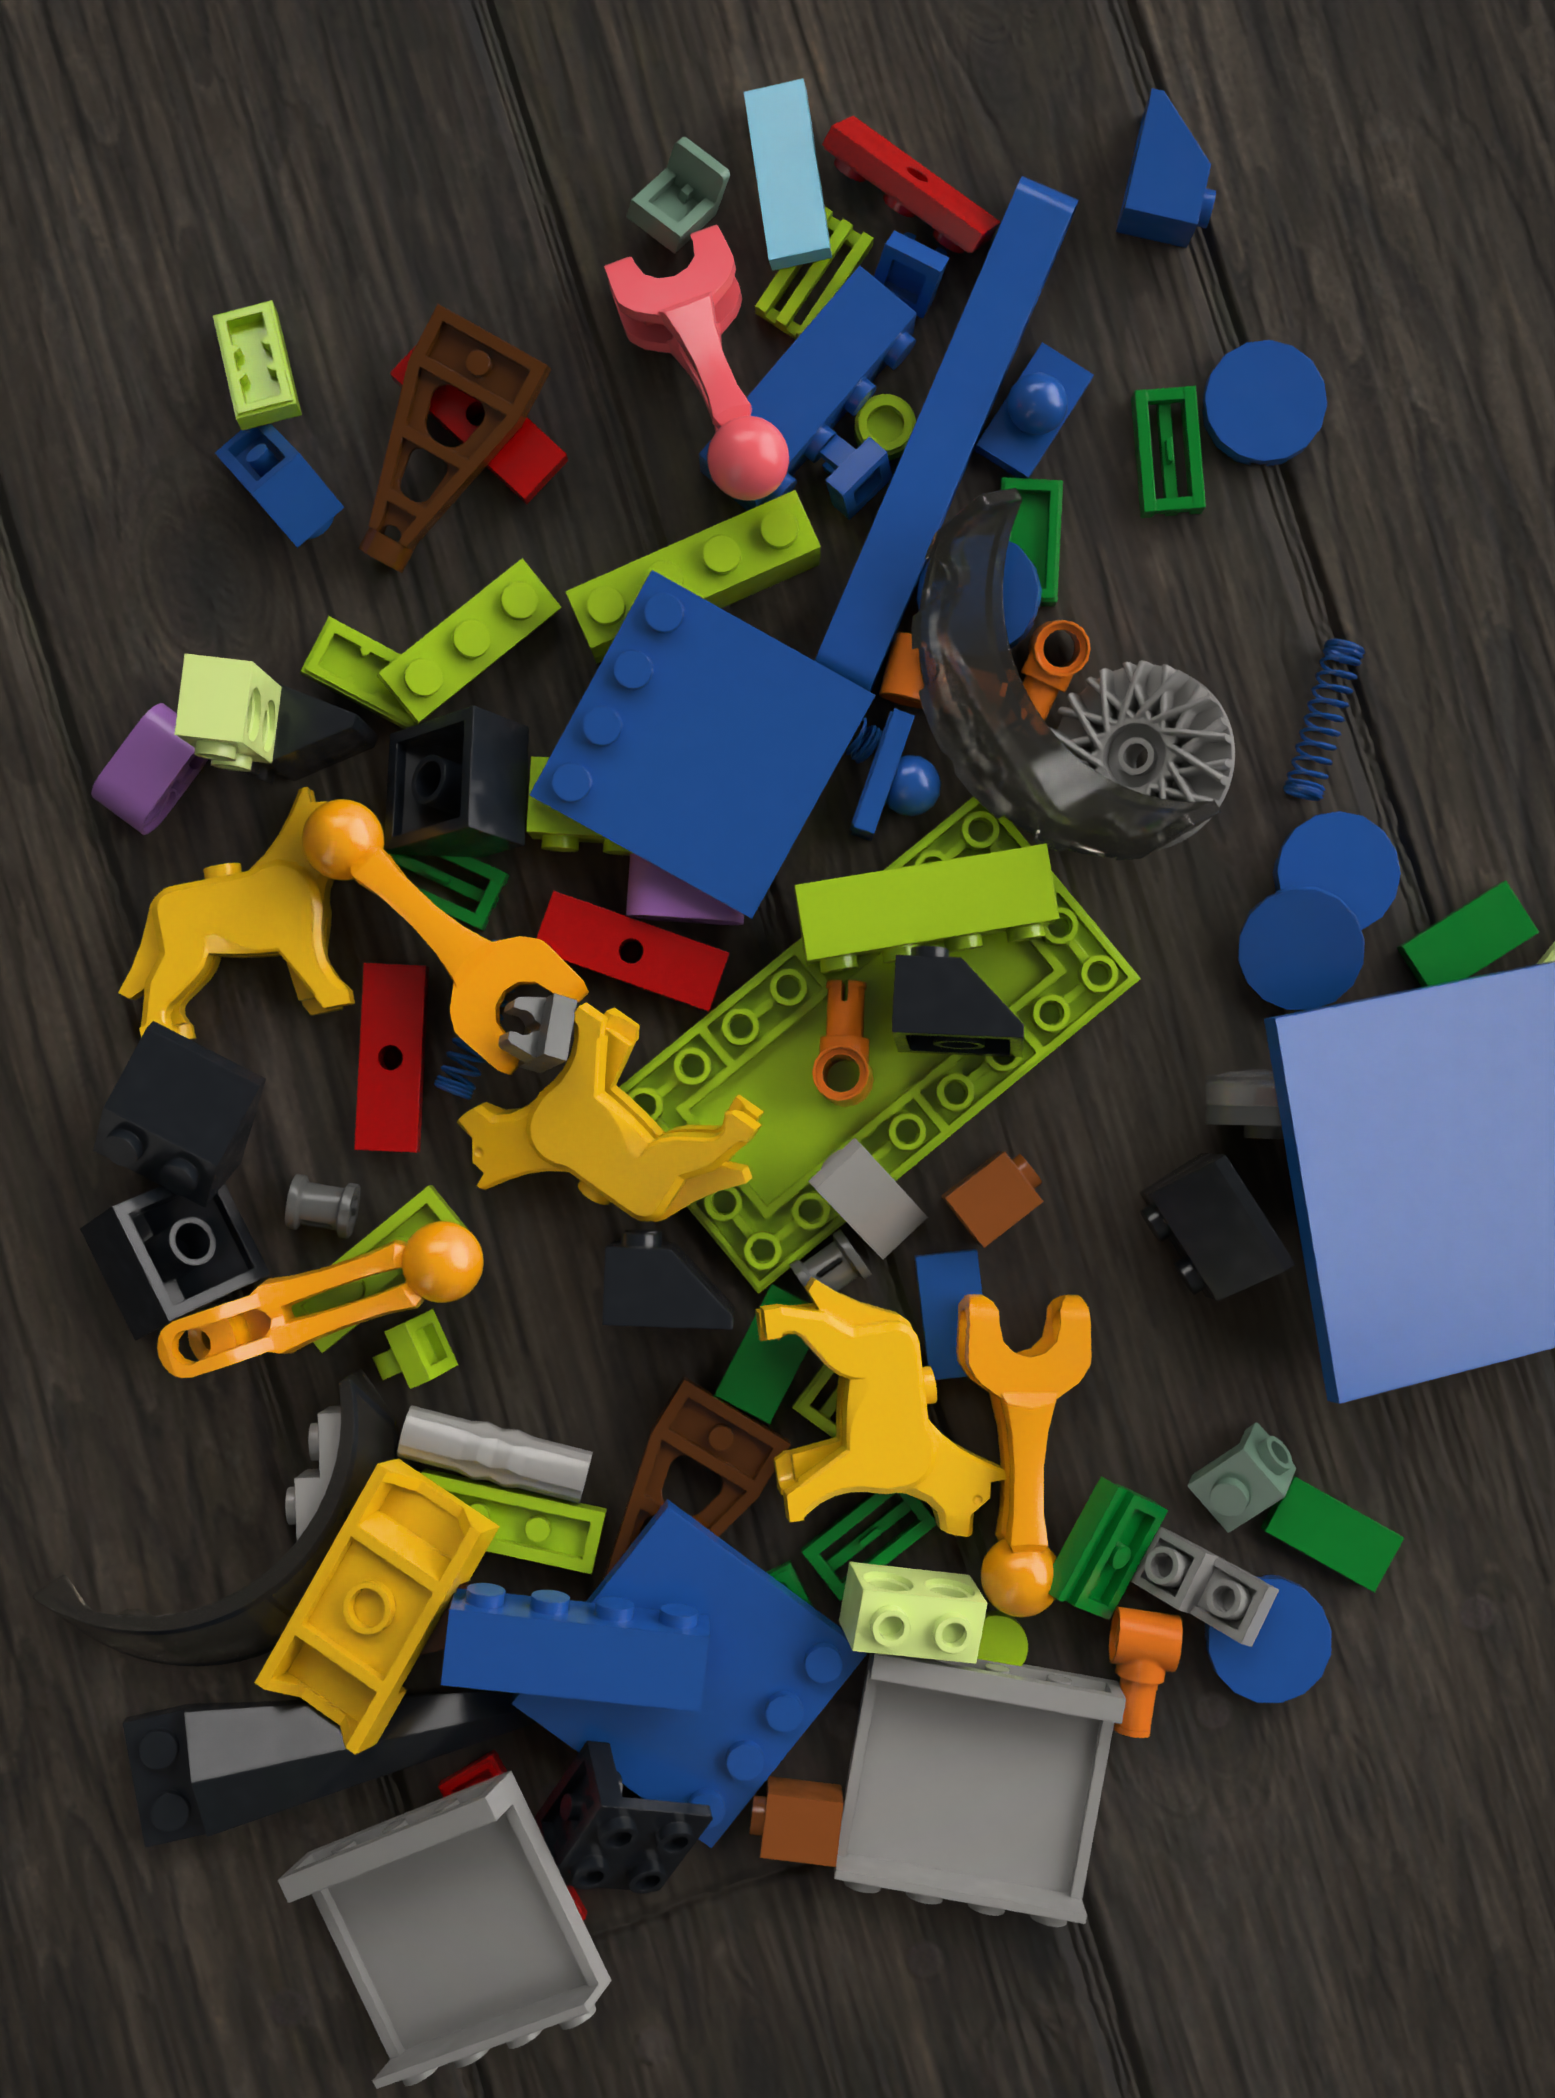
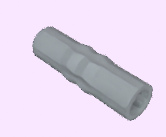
(494, 1454)

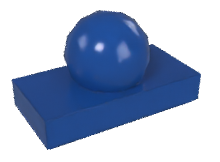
(1034, 412)
(904, 782)

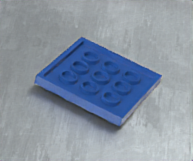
(702, 744)
(764, 1684)

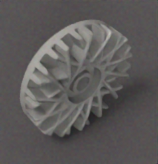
(1155, 710)

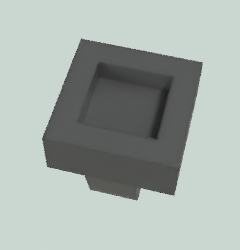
(546, 1031)

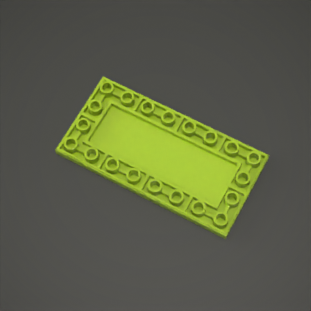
(770, 1035)

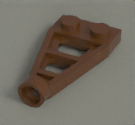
(479, 365)
(713, 1435)

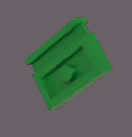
(1105, 1548)

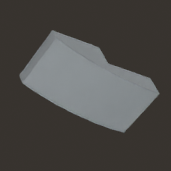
(867, 1198)
(311, 1485)
(1205, 1586)

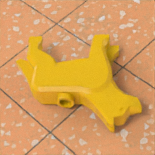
(256, 913)
(605, 1137)
(881, 1415)

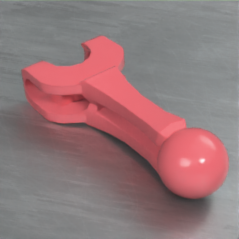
(687, 319)

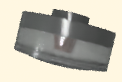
(1244, 1100)

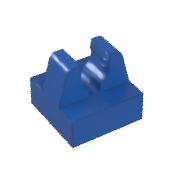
(911, 270)
(854, 473)

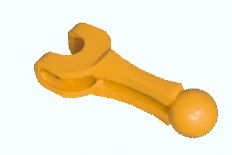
(347, 843)
(437, 1262)
(1023, 1398)

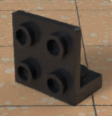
(614, 1838)

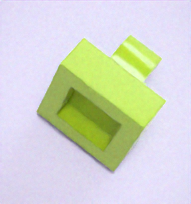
(416, 1350)

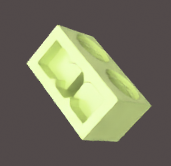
(228, 711)
(912, 1613)

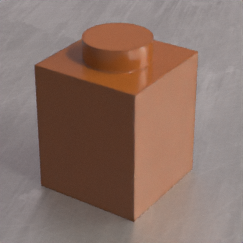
(994, 1196)
(798, 1821)

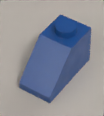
(1166, 179)
(281, 482)

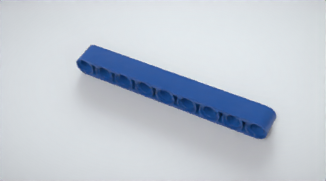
(946, 432)

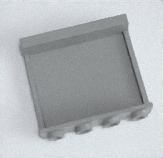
(977, 1784)
(454, 1929)

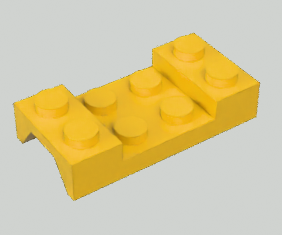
(377, 1601)

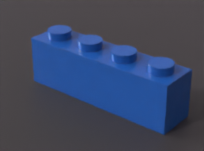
(830, 371)
(576, 1648)

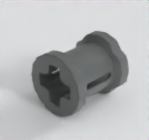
(322, 1206)
(828, 1257)

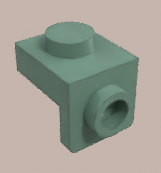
(681, 196)
(1245, 1478)

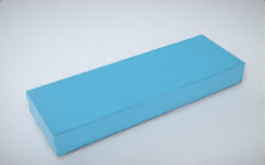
(787, 174)

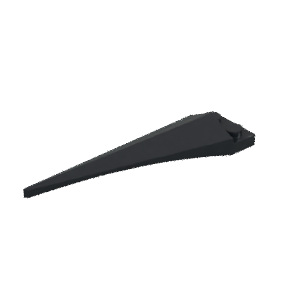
(241, 1761)

